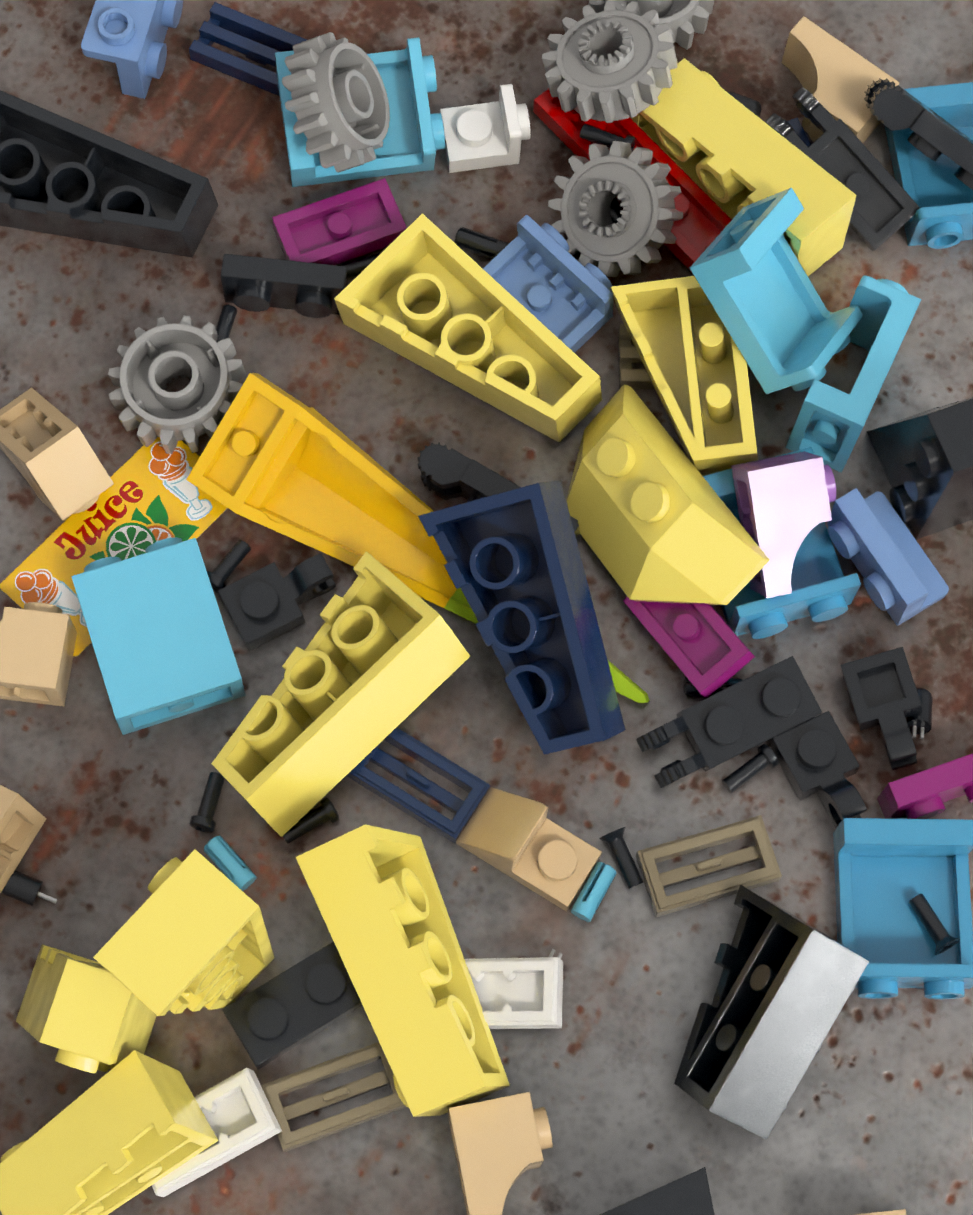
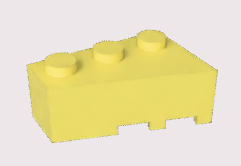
(692, 369)
(83, 1012)
(106, 1143)

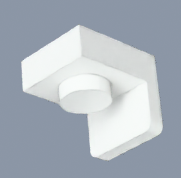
(485, 133)

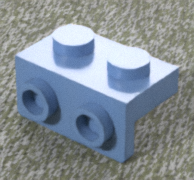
(133, 38)
(553, 284)
(886, 554)

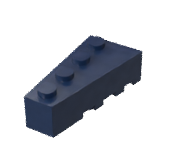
(534, 609)

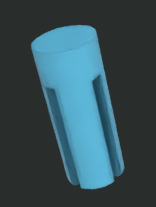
(229, 862)
(593, 891)

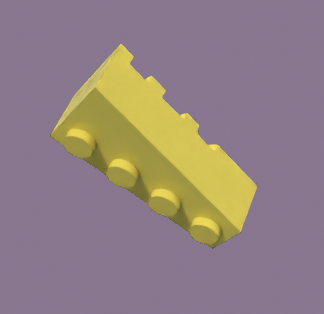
(745, 160)
(463, 326)
(339, 696)
(190, 941)
(406, 966)

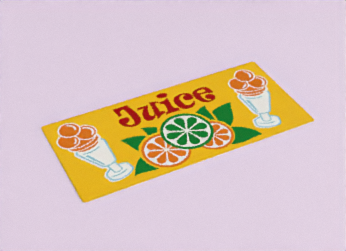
(140, 508)

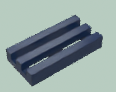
(245, 35)
(407, 803)

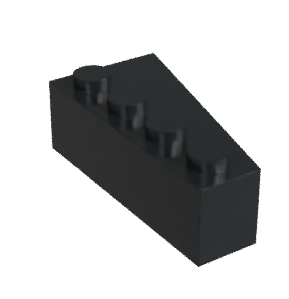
(95, 187)

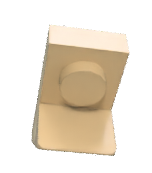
(528, 847)

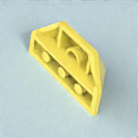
(655, 513)

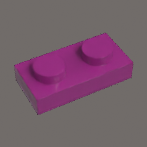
(340, 226)
(695, 641)
(924, 792)

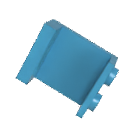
(816, 579)

